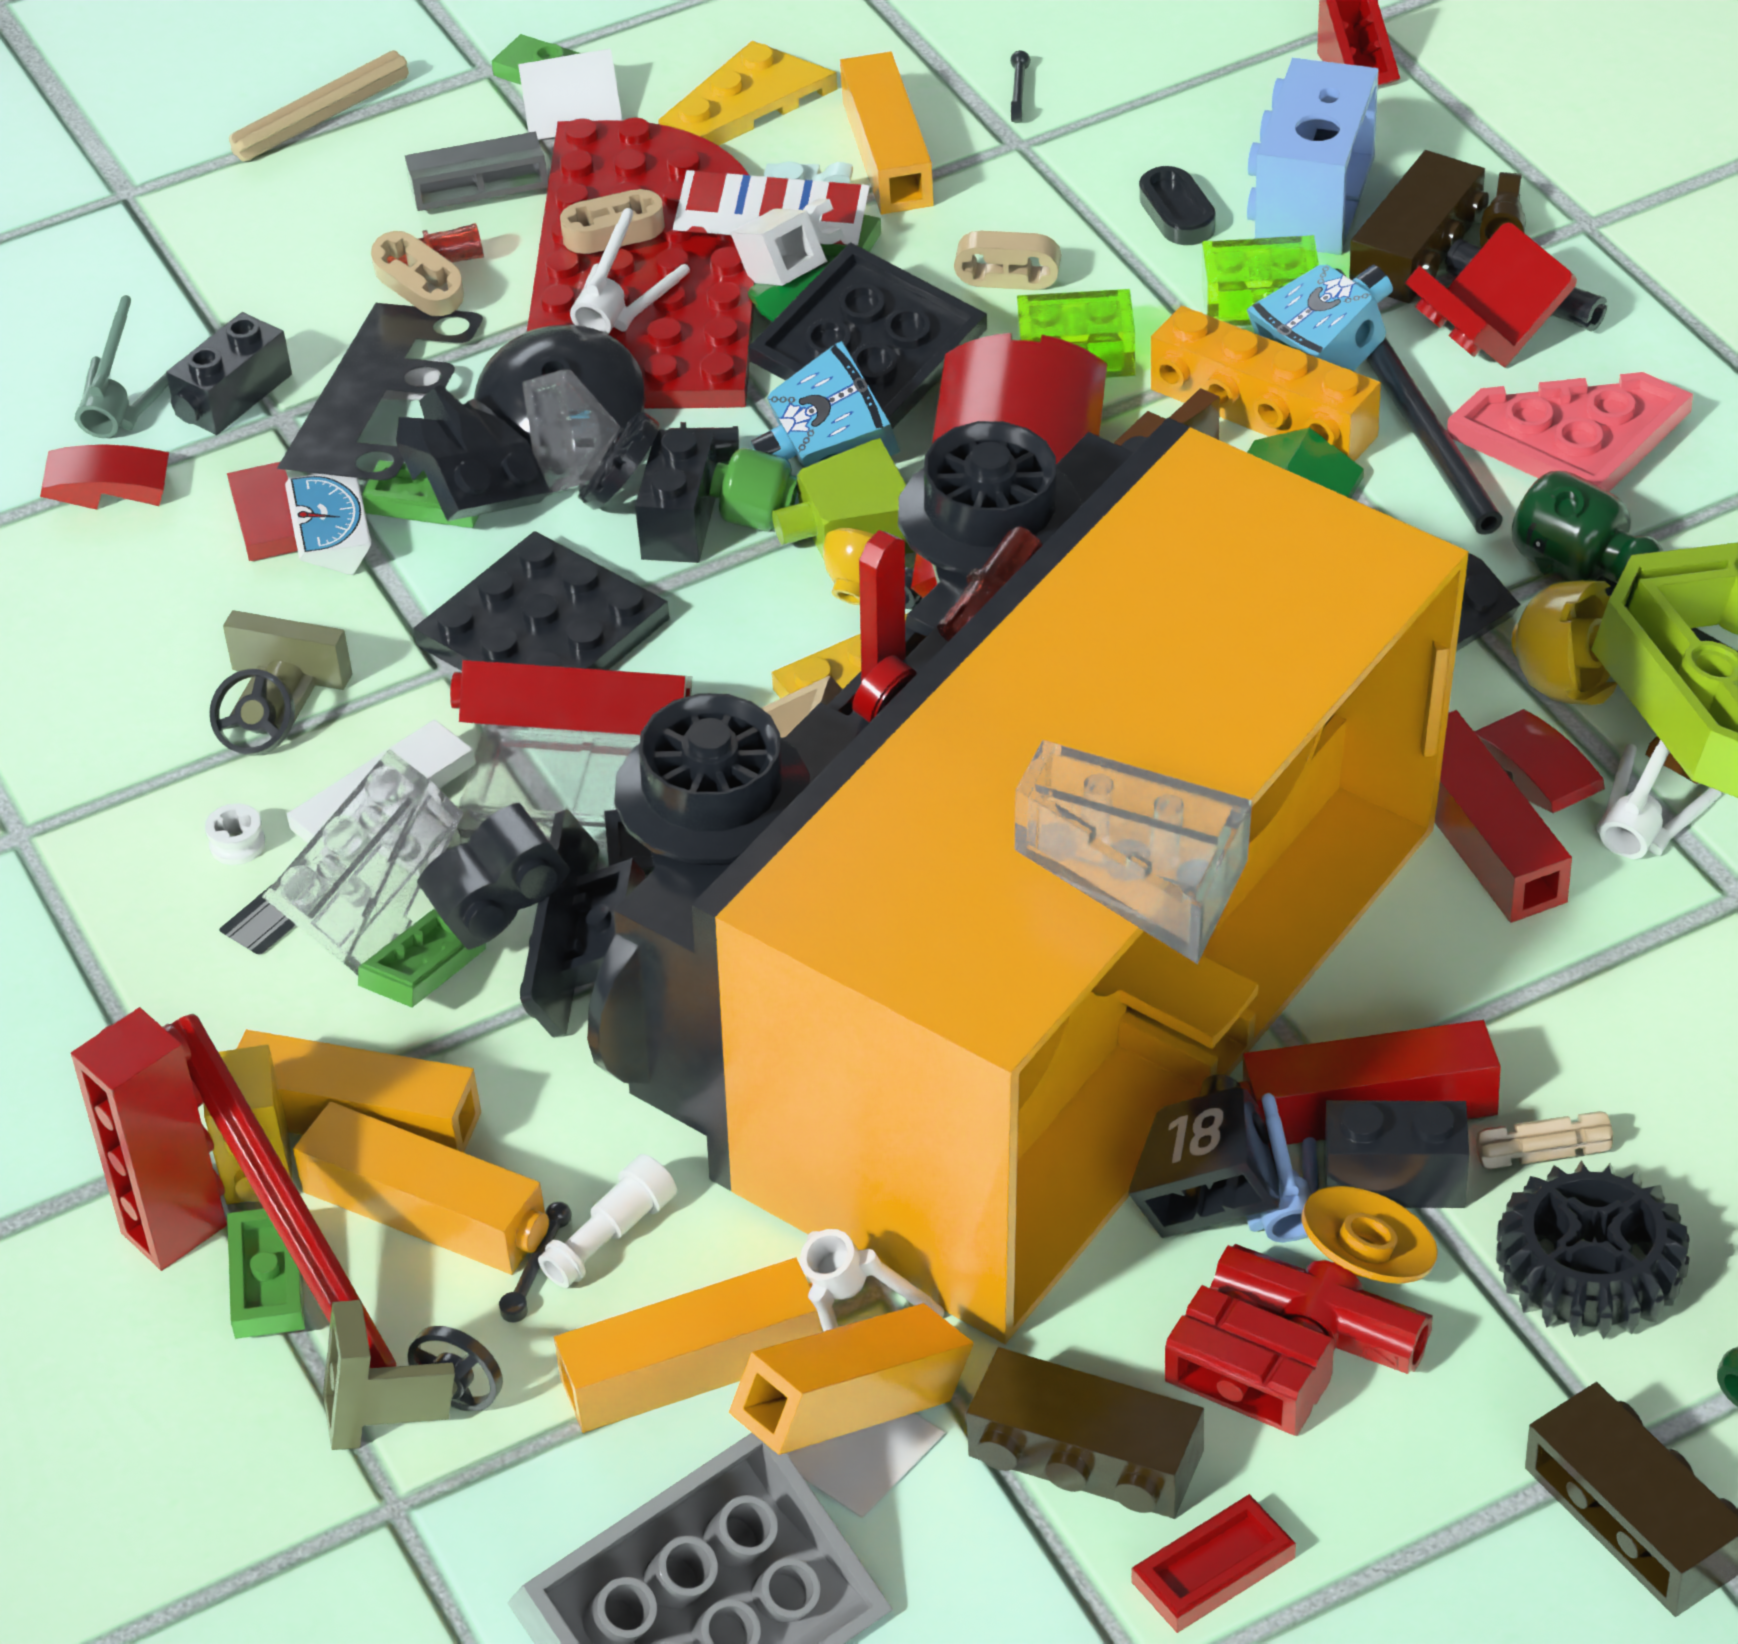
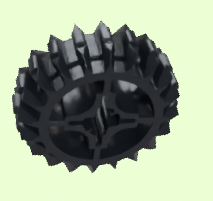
(1591, 1271)

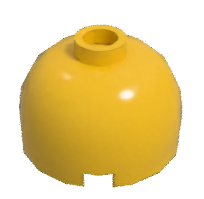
(1557, 640)

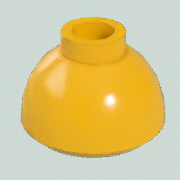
(841, 559)

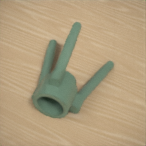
(104, 400)

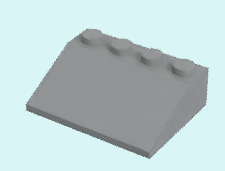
(710, 1560)

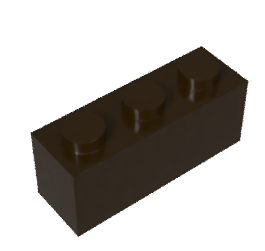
(1420, 220)
(1085, 1433)
(1635, 1497)

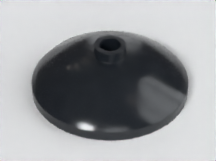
(592, 356)

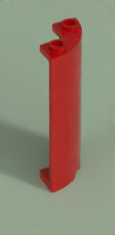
(1031, 384)

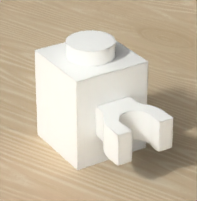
(784, 243)

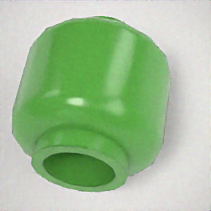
(753, 488)

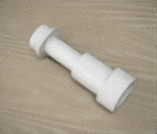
(642, 1189)

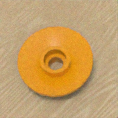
(1369, 1234)

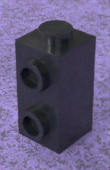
(229, 373)

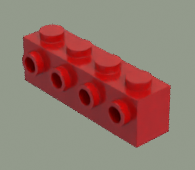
(151, 1136)

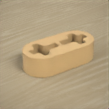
(591, 222)
(1007, 260)
(423, 266)

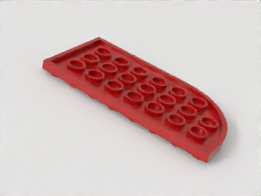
(698, 331)

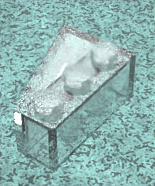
(1134, 841)
(364, 863)

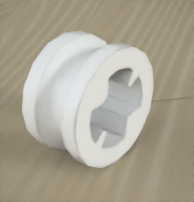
(239, 848)

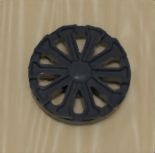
(621, 461)

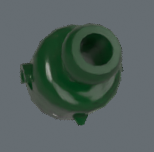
(1576, 529)

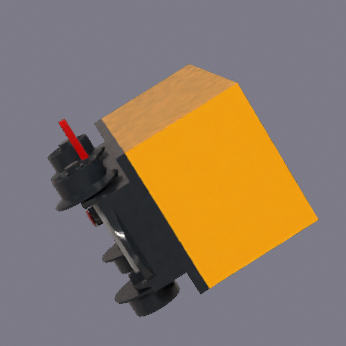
(903, 1007)

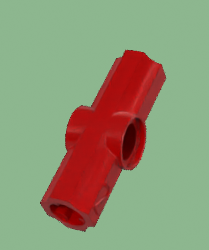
(1332, 1300)

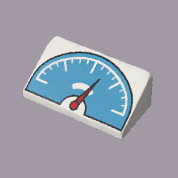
(329, 521)

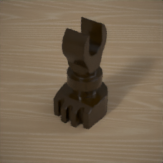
(1504, 207)

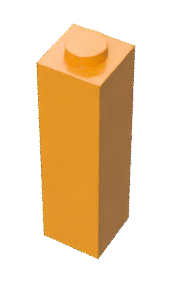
(886, 133)
(403, 1091)
(421, 1187)
(681, 1344)
(850, 1378)

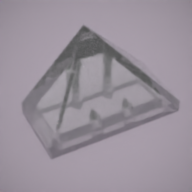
(566, 429)

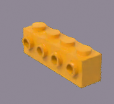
(1264, 381)

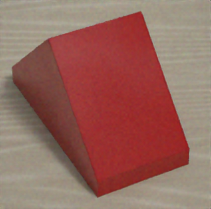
(1356, 35)

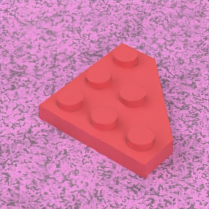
(1573, 426)

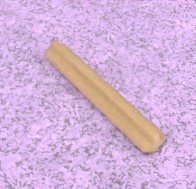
(318, 106)

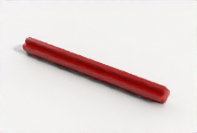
(272, 1181)

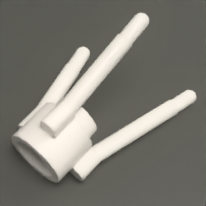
(602, 299)
(1635, 821)
(841, 1270)

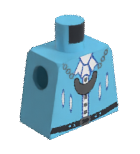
(1326, 314)
(825, 412)

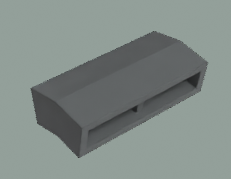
(476, 171)

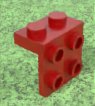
(1497, 296)

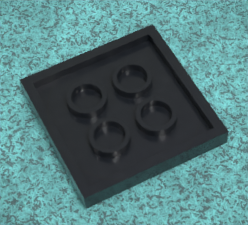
(883, 316)
(543, 610)

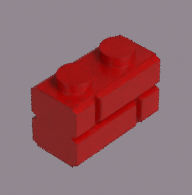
(1249, 1359)

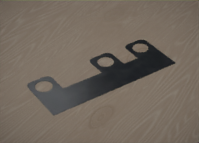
(355, 389)

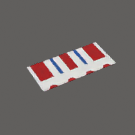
(727, 201)

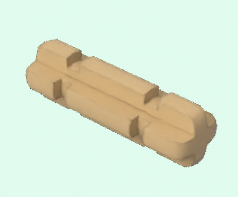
(1544, 1140)

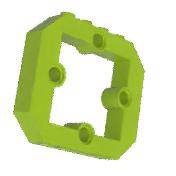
(1669, 675)

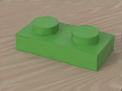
(262, 1278)

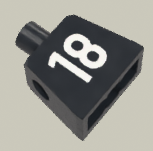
(1206, 1161)

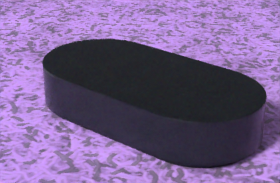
(1177, 205)

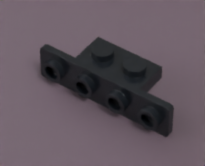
(573, 925)

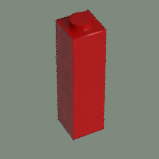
(562, 696)
(1498, 828)
(1405, 1065)

